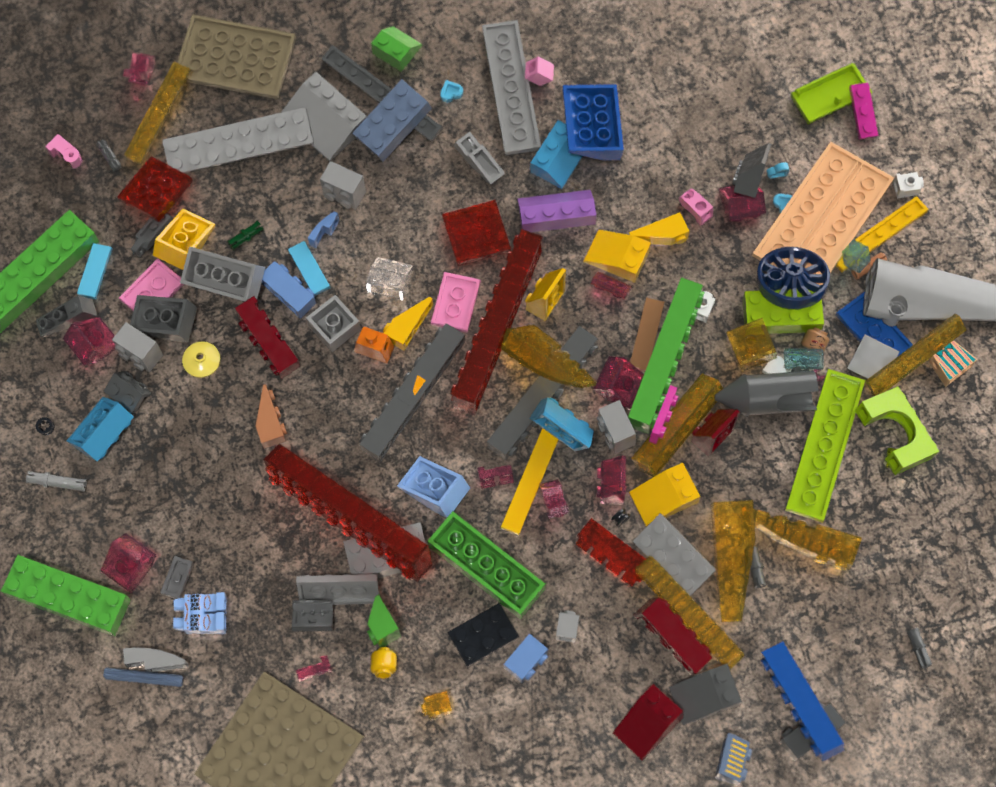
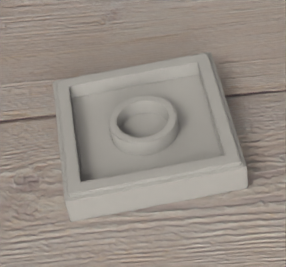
(871, 357)

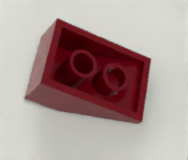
(715, 430)
(648, 722)

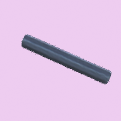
(143, 677)

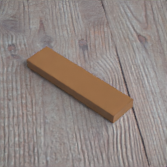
(647, 333)

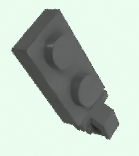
(149, 232)

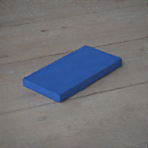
(859, 325)

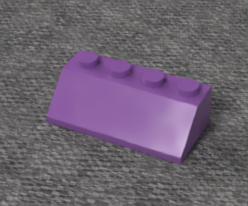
(557, 211)

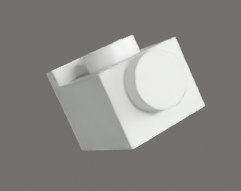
(904, 188)
(704, 311)

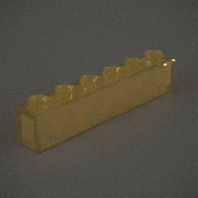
(684, 419)

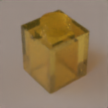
(436, 706)

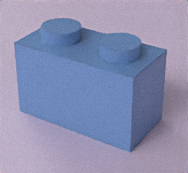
(526, 658)

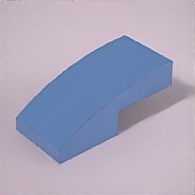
(326, 226)

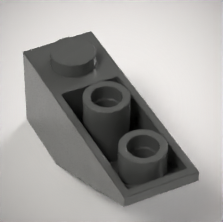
(62, 317)

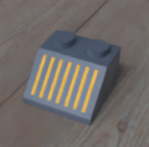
(732, 760)

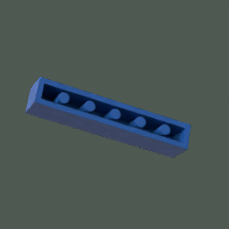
(802, 701)

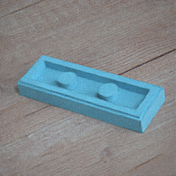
(309, 268)
(94, 271)

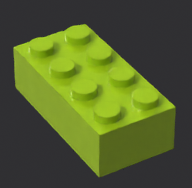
(781, 319)

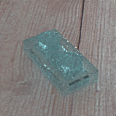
(804, 358)

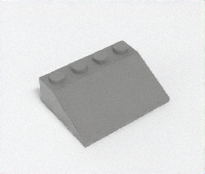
(329, 115)

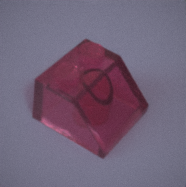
(741, 206)
(90, 340)
(619, 381)
(613, 481)
(127, 562)

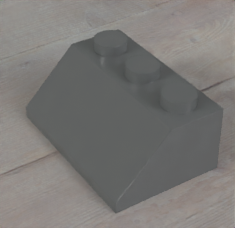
(751, 171)

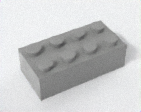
(222, 274)
(362, 560)

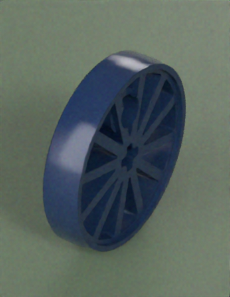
(793, 276)

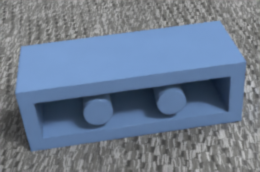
(288, 289)

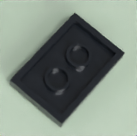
(483, 635)

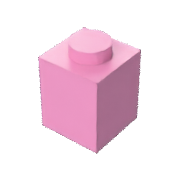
(539, 71)

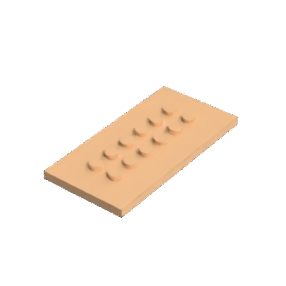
(828, 207)

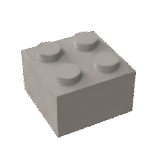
(342, 185)
(333, 323)
(137, 347)
(617, 427)

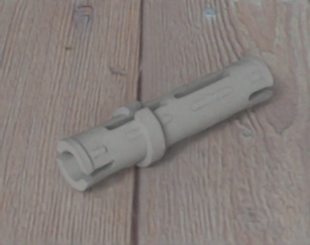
(56, 481)

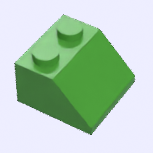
(395, 47)
(381, 625)

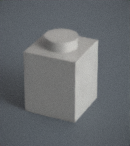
(567, 626)

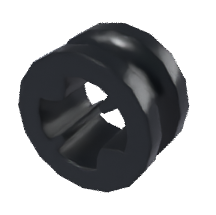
(41, 422)
(620, 517)

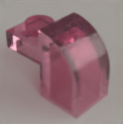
(141, 68)
(553, 499)

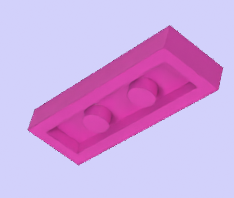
(863, 111)
(664, 415)

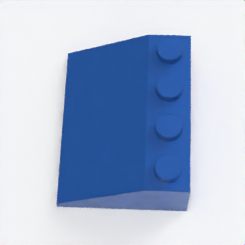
(593, 121)

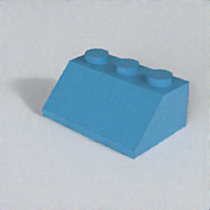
(553, 159)
(562, 424)
(100, 428)

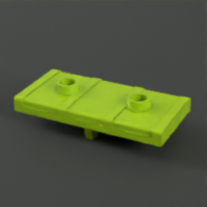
(827, 93)

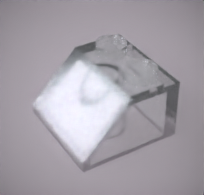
(389, 278)

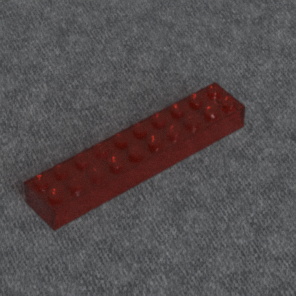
(499, 317)
(348, 513)

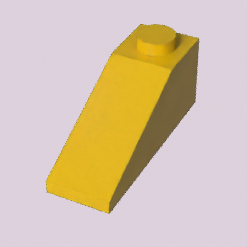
(665, 231)
(405, 325)

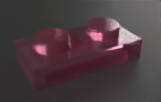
(614, 286)

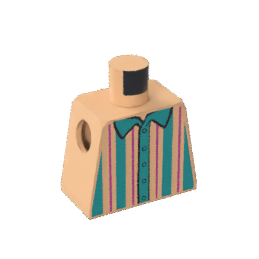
(951, 362)

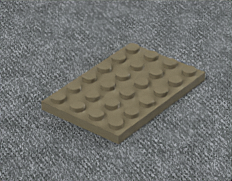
(236, 56)

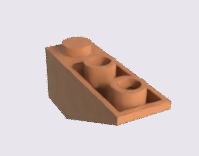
(267, 422)

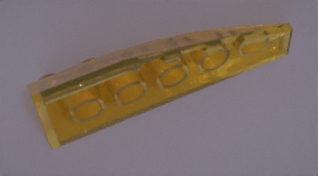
(544, 356)
(819, 543)
(733, 552)

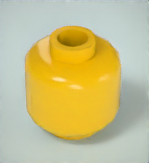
(383, 663)

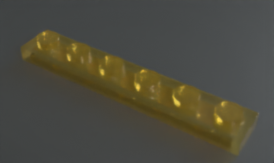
(157, 113)
(916, 355)

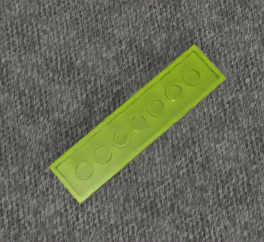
(825, 446)

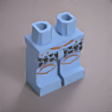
(201, 613)

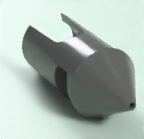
(770, 393)

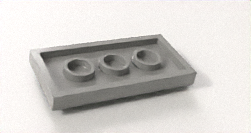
(675, 554)
(339, 588)

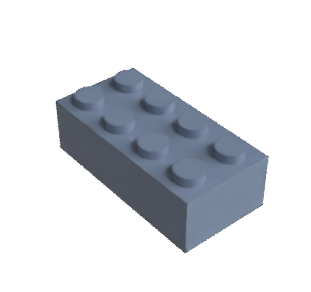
(392, 120)

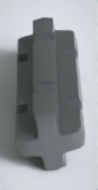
(109, 155)

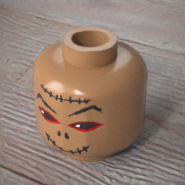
(815, 339)

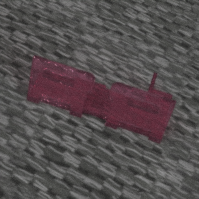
(498, 471)
(309, 671)

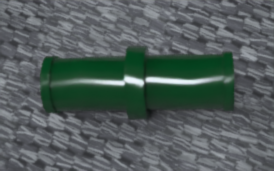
(245, 235)

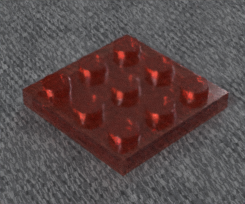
(155, 188)
(476, 232)

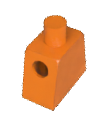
(372, 344)

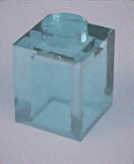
(856, 256)

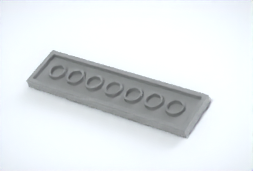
(511, 88)
(238, 141)

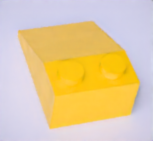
(181, 233)
(618, 254)
(546, 294)
(665, 494)

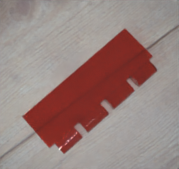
(609, 547)

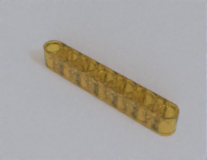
(693, 615)

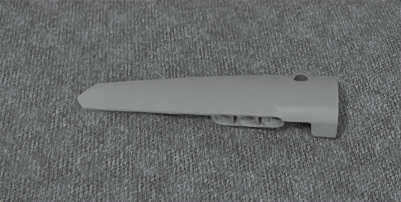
(925, 293)

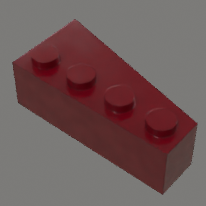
(266, 338)
(674, 634)

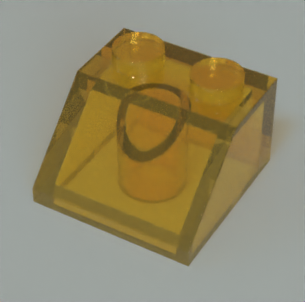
(752, 344)

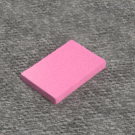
(155, 281)
(455, 301)

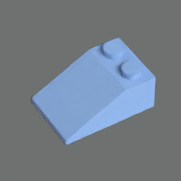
(434, 486)

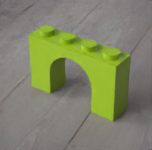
(895, 406)

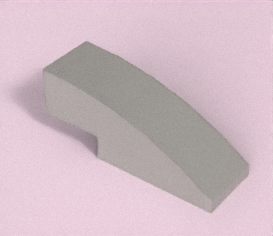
(478, 158)
(152, 659)

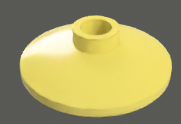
(204, 366)

